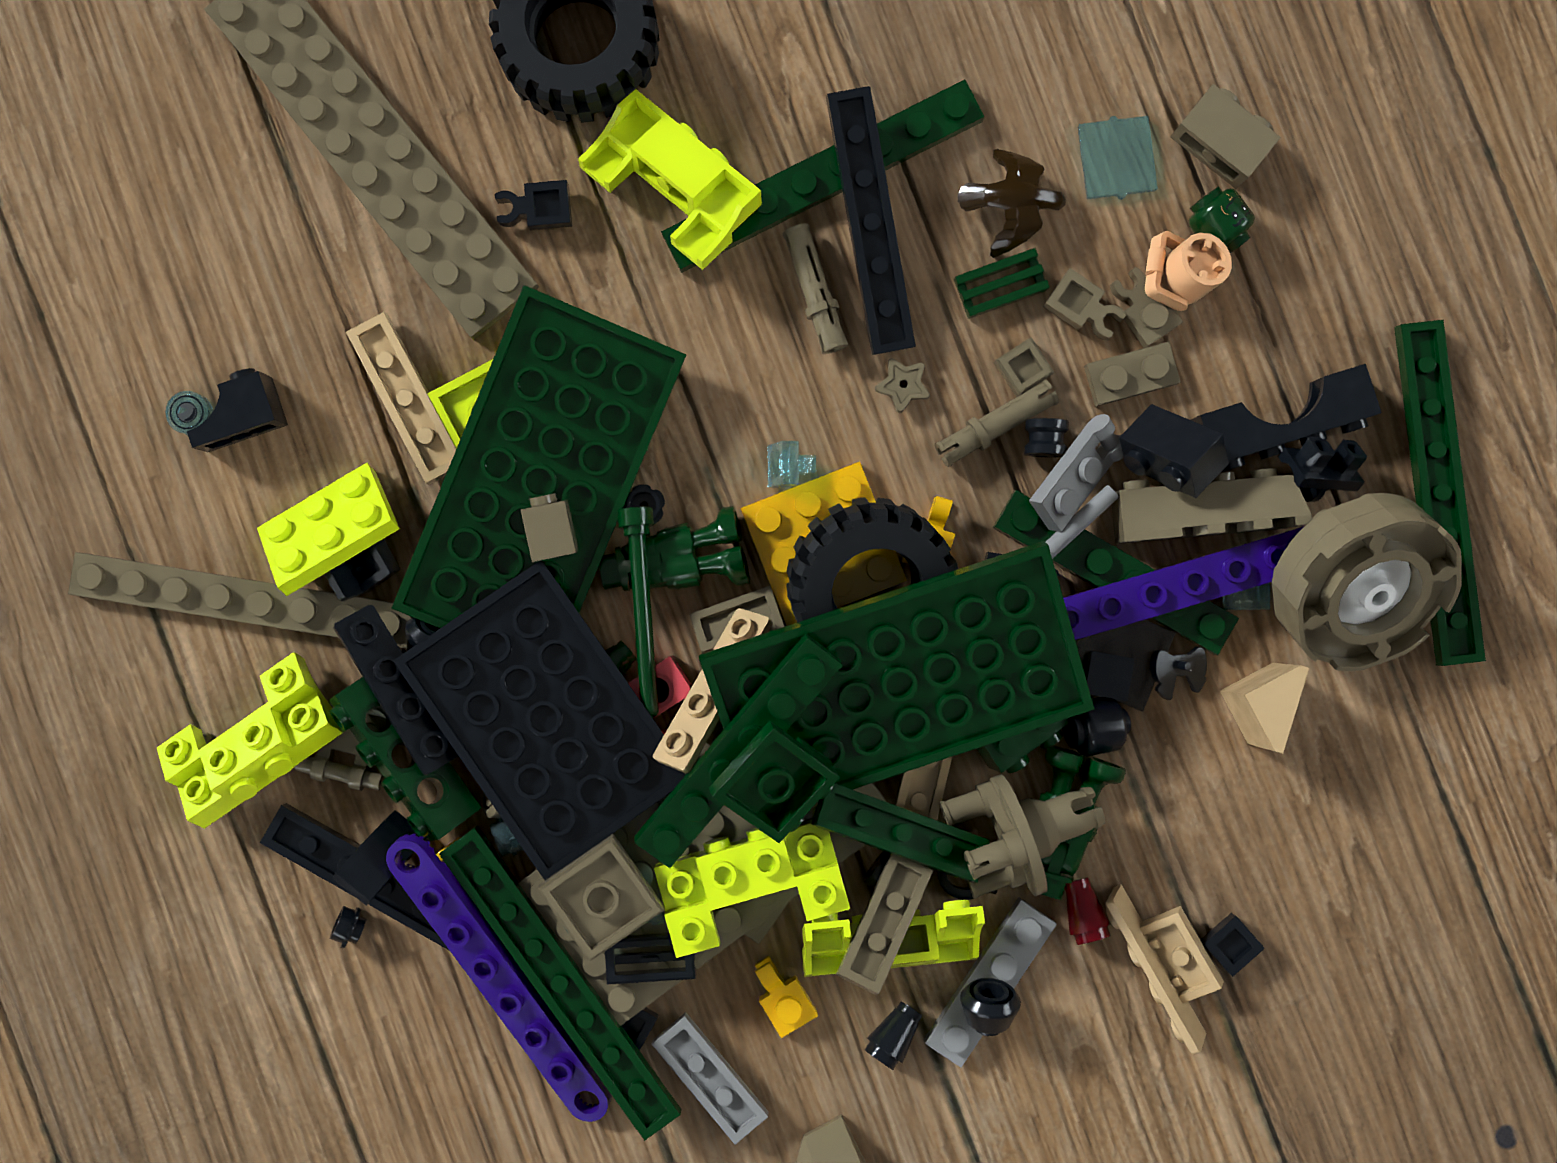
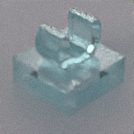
(787, 464)

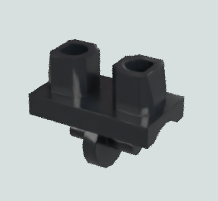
(1322, 468)

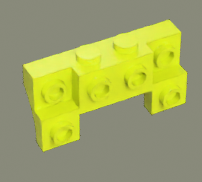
(680, 168)
(253, 751)
(744, 871)
(930, 939)

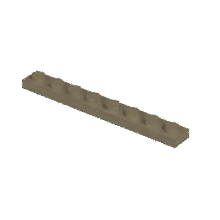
(221, 596)

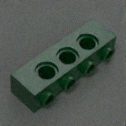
(453, 799)

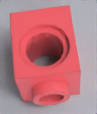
(676, 679)

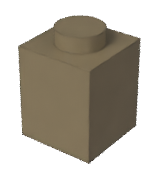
(549, 528)

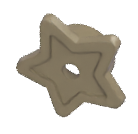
(902, 396)

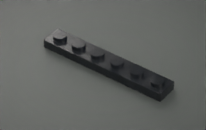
(870, 220)

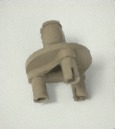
(1025, 831)

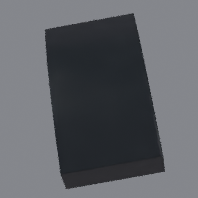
(366, 869)

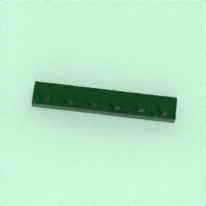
(1104, 564)
(778, 699)

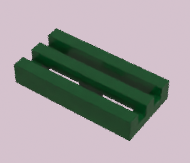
(1035, 271)

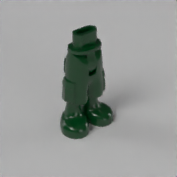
(673, 556)
(1096, 774)

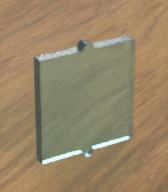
(1117, 157)

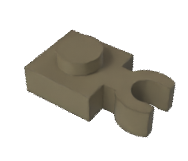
(1078, 301)
(1145, 316)

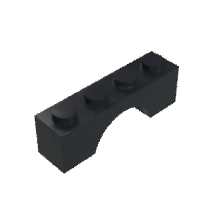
(1332, 402)

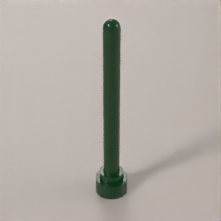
(636, 525)

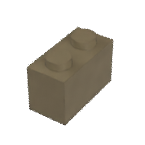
(1226, 136)

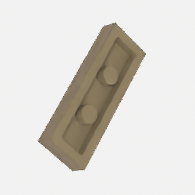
(884, 923)

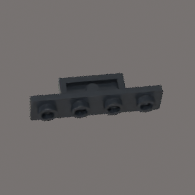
(373, 653)

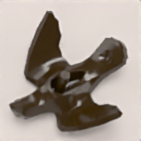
(1017, 195)

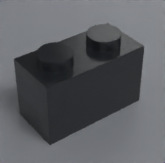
(1174, 451)

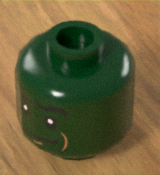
(1223, 216)

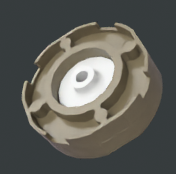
(1365, 581)

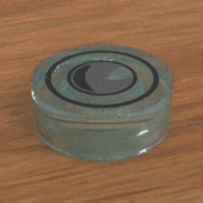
(187, 411)

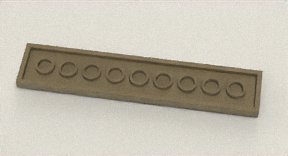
(377, 157)

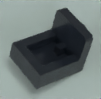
(363, 571)

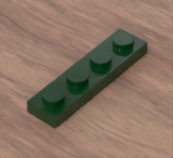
(897, 831)

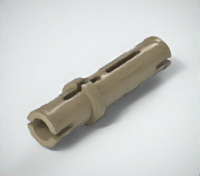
(820, 305)
(996, 423)

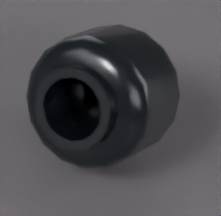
(1099, 729)

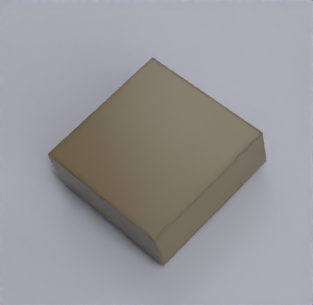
(1023, 367)

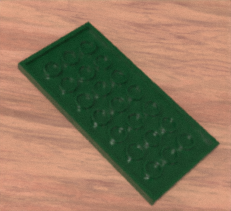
(557, 414)
(925, 668)

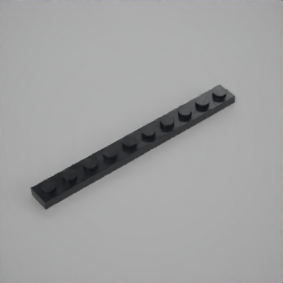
(326, 850)

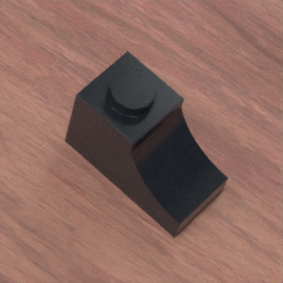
(245, 409)

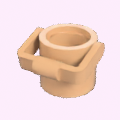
(1187, 271)

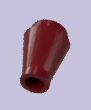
(1085, 913)

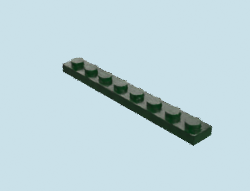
(819, 178)
(1440, 477)
(561, 983)

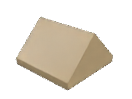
(1267, 704)

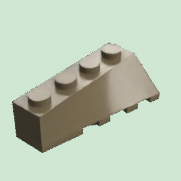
(1222, 508)

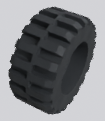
(576, 87)
(853, 531)

